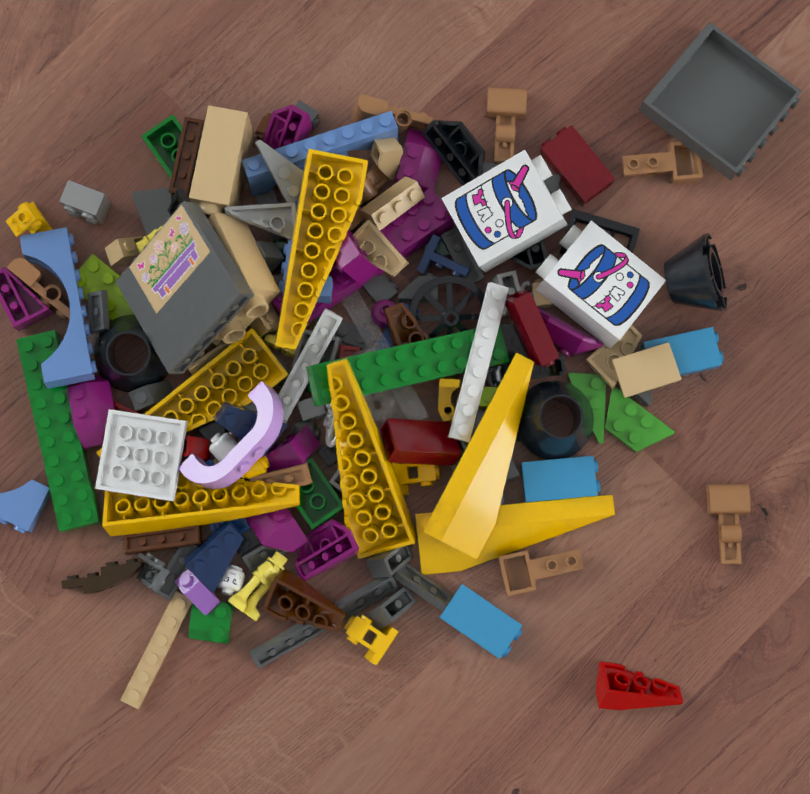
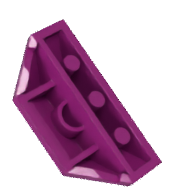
(287, 127)
(419, 161)
(568, 338)
(90, 409)
(278, 530)
(326, 549)

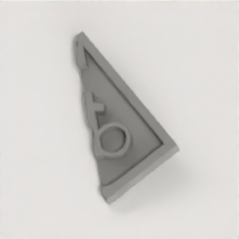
(285, 173)
(275, 218)

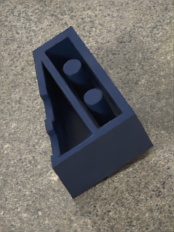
(240, 420)
(213, 557)

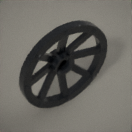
(444, 312)

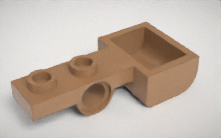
(370, 106)
(505, 106)
(679, 161)
(373, 181)
(32, 278)
(728, 503)
(521, 572)

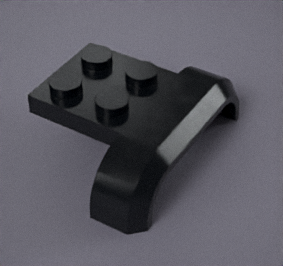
(514, 345)

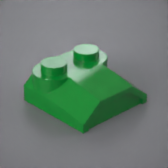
(213, 626)

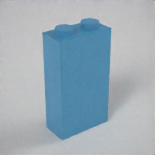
(692, 350)
(559, 479)
(481, 622)

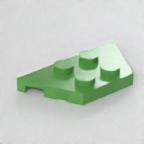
(633, 423)

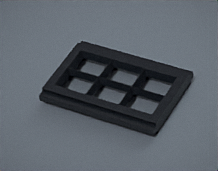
(610, 225)

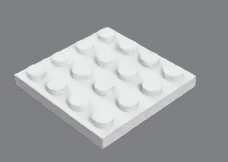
(141, 455)

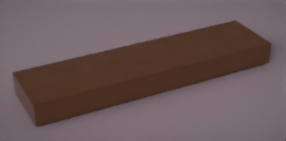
(186, 155)
(162, 540)

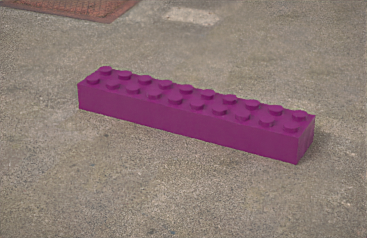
(406, 234)

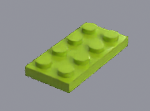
(98, 276)

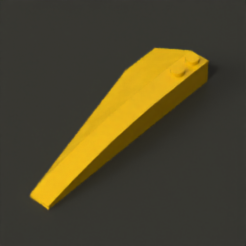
(325, 210)
(225, 378)
(368, 483)
(475, 490)
(194, 506)
(514, 529)

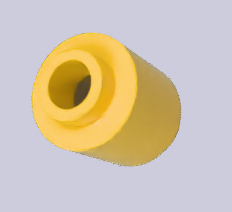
(258, 468)

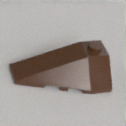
(403, 326)
(298, 601)

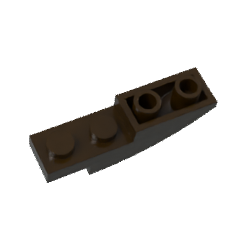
(110, 577)

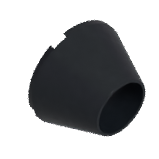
(696, 276)
(107, 366)
(537, 438)

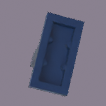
(440, 260)

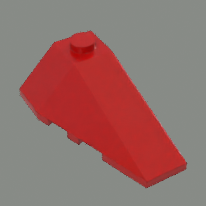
(628, 690)

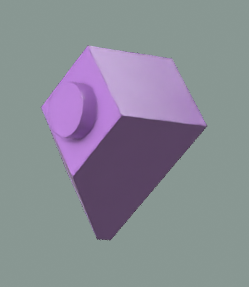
(197, 592)

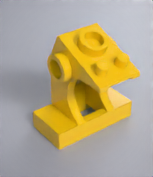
(28, 218)
(446, 388)
(427, 475)
(358, 627)

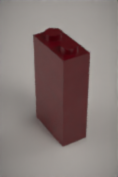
(576, 165)
(531, 328)
(419, 442)

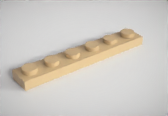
(156, 650)

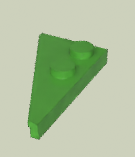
(595, 391)

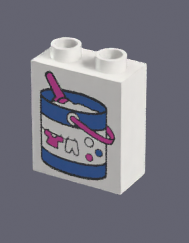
(507, 210)
(598, 283)

